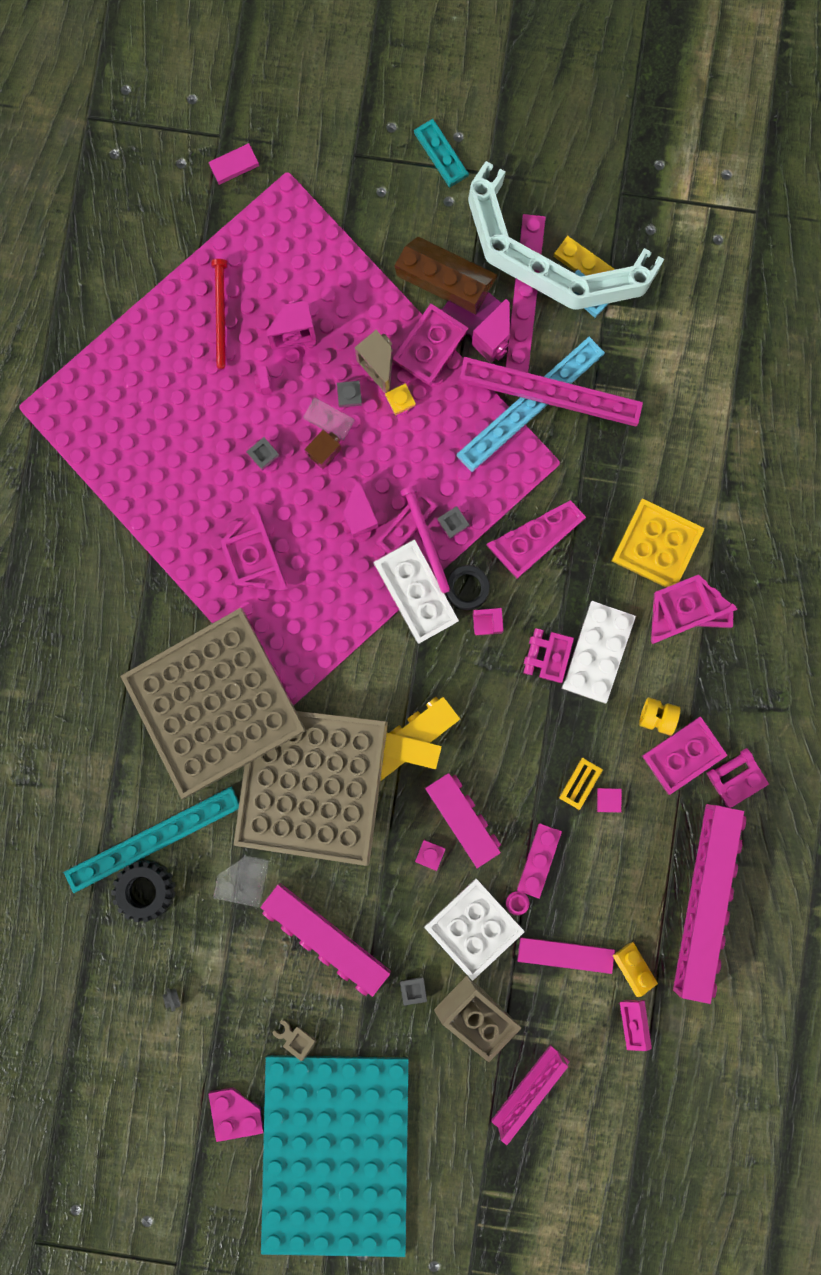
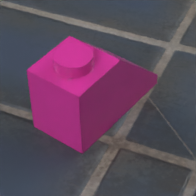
(358, 513)

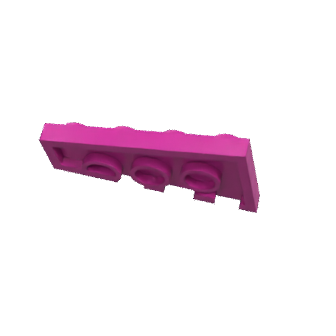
(530, 542)

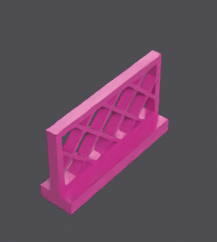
(529, 1093)

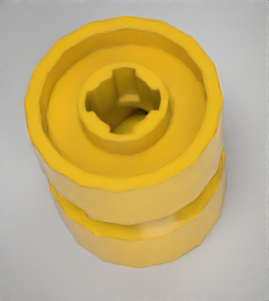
(667, 720)

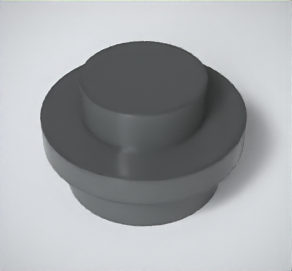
(171, 999)

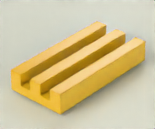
(572, 779)

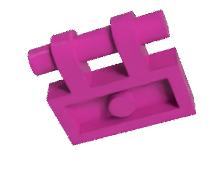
(555, 658)

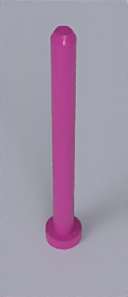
(409, 493)

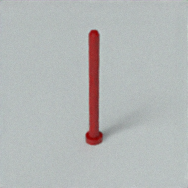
(219, 266)

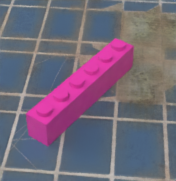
(325, 939)

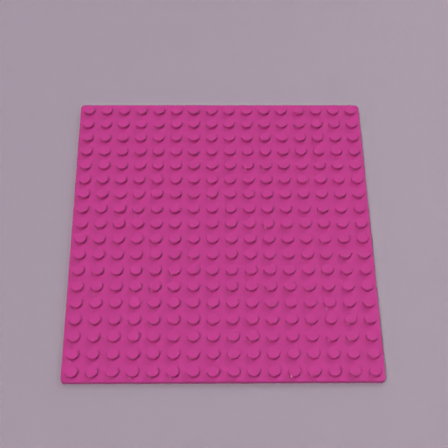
(170, 432)

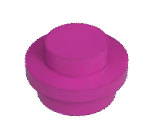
(517, 903)

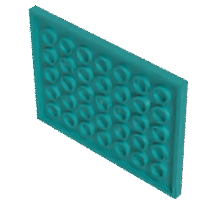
(335, 1156)

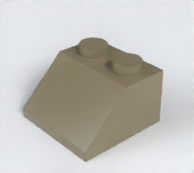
(376, 358)

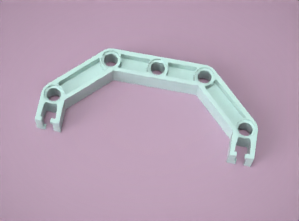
(554, 279)

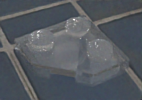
(243, 882)

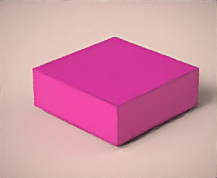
(609, 800)

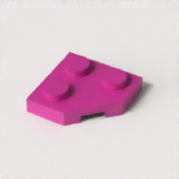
(234, 1115)

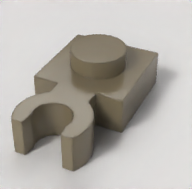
(297, 1041)

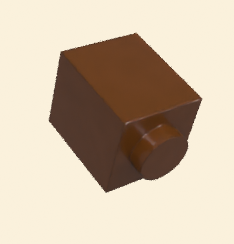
(323, 448)

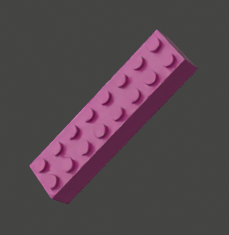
(709, 903)

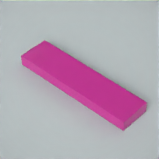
(566, 955)

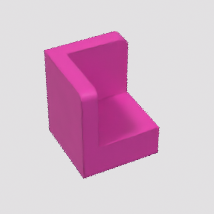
(488, 621)

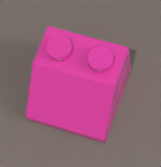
(292, 326)
(493, 333)

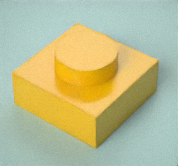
(400, 399)

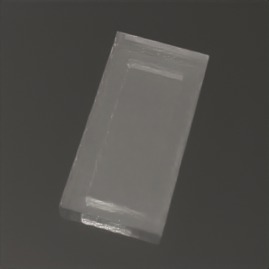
(328, 418)

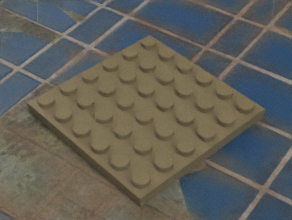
(212, 703)
(316, 791)

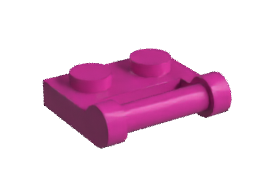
(741, 785)

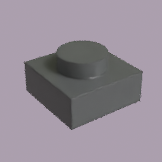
(349, 394)
(263, 453)
(453, 522)
(413, 991)

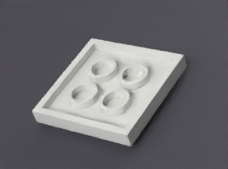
(474, 929)

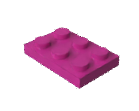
(430, 344)
(684, 755)

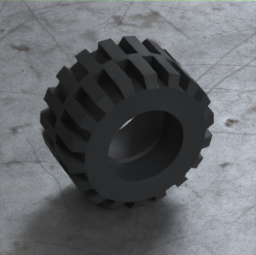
(126, 900)

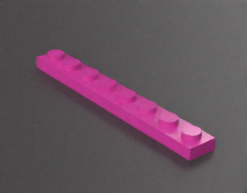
(524, 300)
(550, 391)

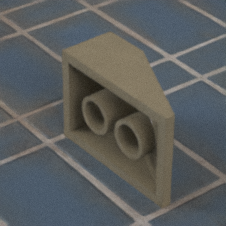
(476, 1019)

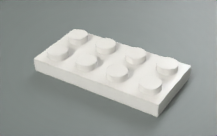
(415, 591)
(598, 652)

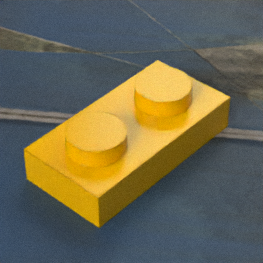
(635, 969)

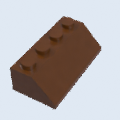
(444, 274)

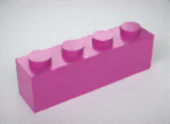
(463, 820)

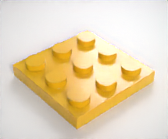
(657, 544)

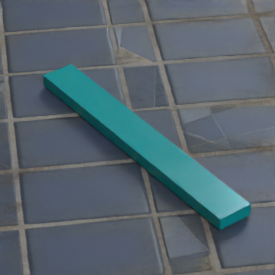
(152, 839)

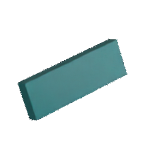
(441, 153)

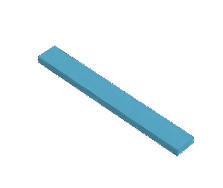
(525, 409)

